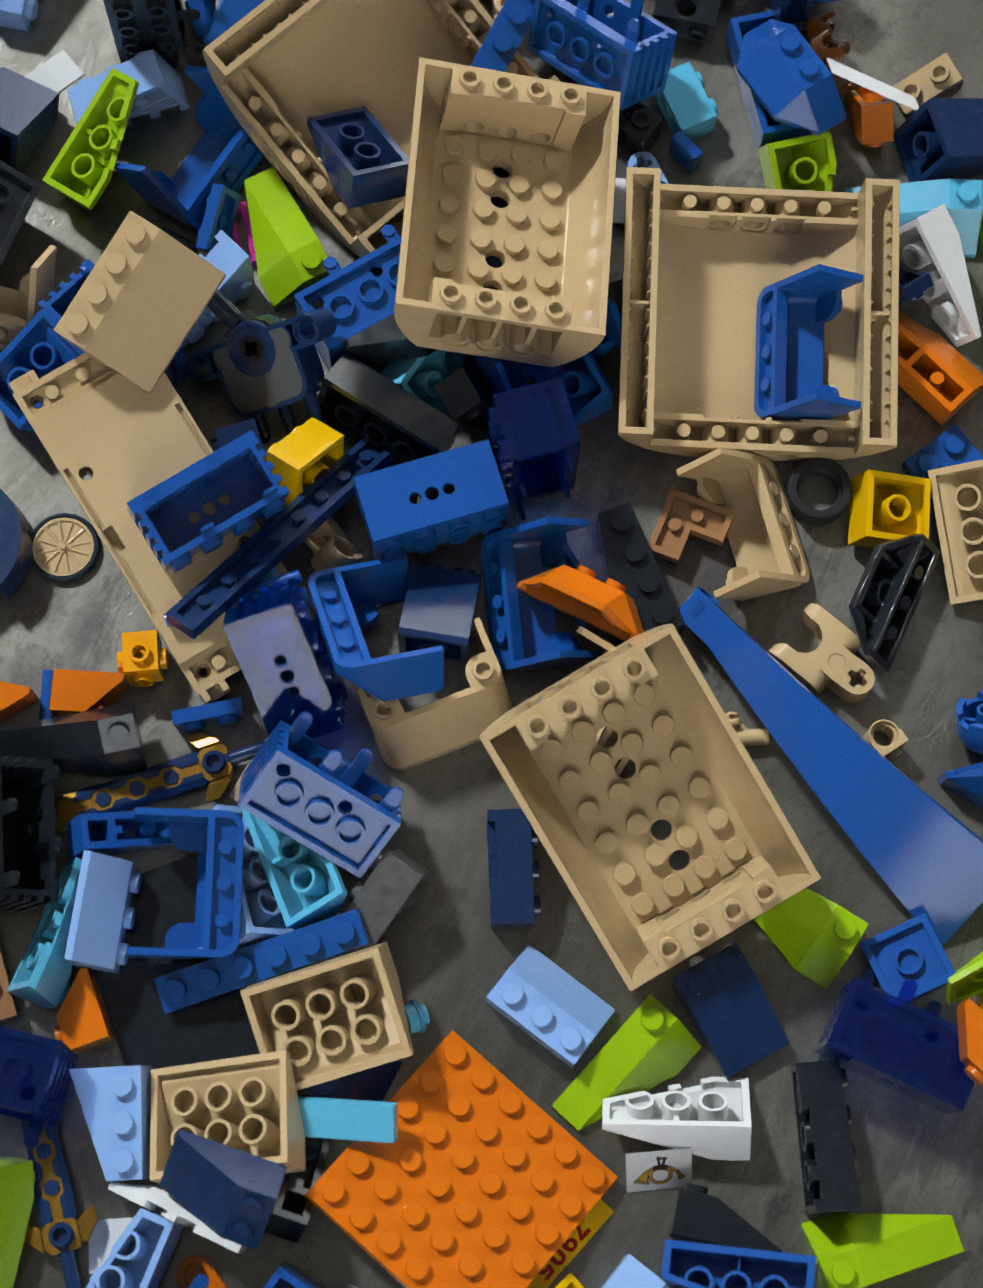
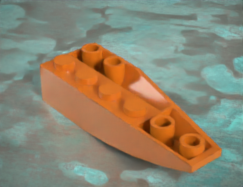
(934, 371)

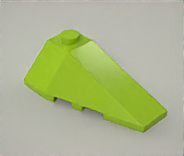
(799, 163)

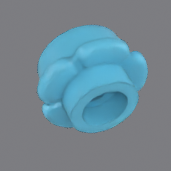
(416, 1016)

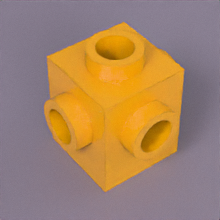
(142, 658)

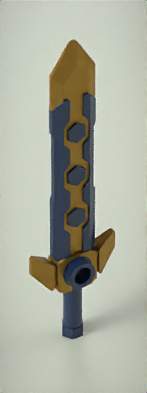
(210, 765)
(57, 1207)

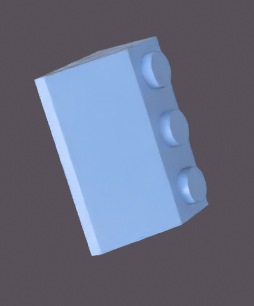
(102, 912)
(550, 1005)

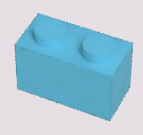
(686, 103)

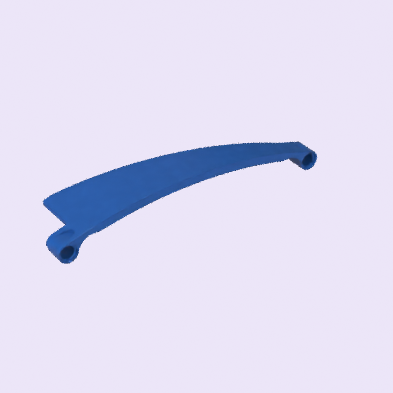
(900, 829)

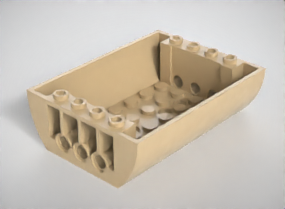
(550, 237)
(684, 772)

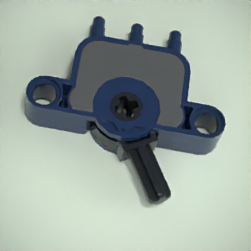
(265, 362)

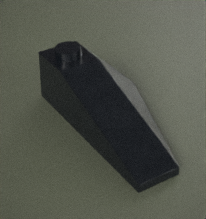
(84, 742)

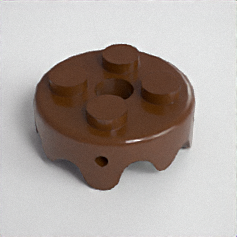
(819, 37)

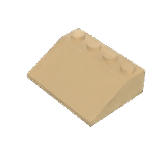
(139, 302)
(959, 519)
(332, 1016)
(231, 1101)

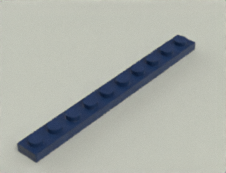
(276, 539)

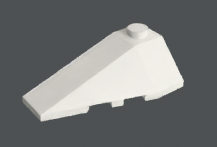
(935, 247)
(703, 1117)
(158, 1199)

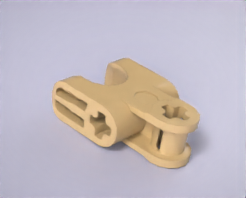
(832, 662)

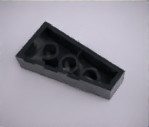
(383, 411)
(631, 562)
(825, 1137)

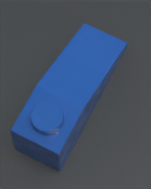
(114, 834)

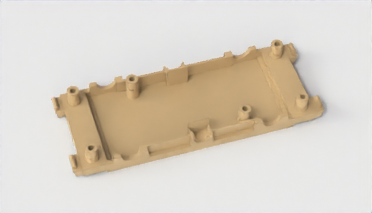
(128, 444)

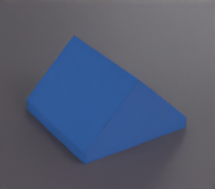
(584, 385)

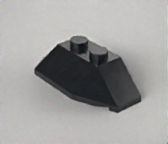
(890, 595)

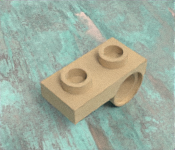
(933, 80)
(331, 547)
(896, 738)

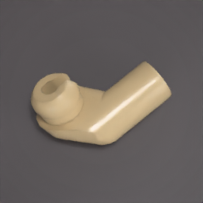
(748, 737)

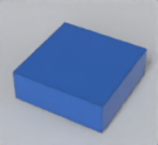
(685, 152)

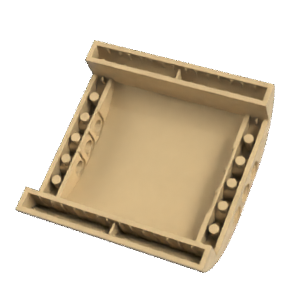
(332, 57)
(691, 308)

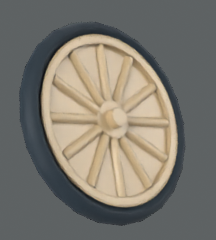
(64, 547)

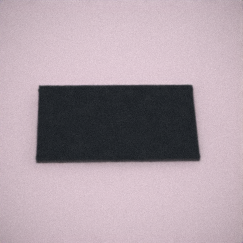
(143, 1031)

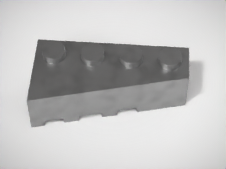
(385, 894)

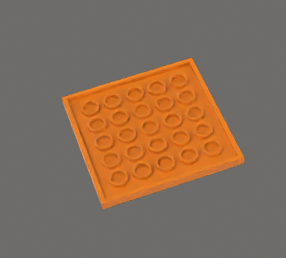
(471, 1186)

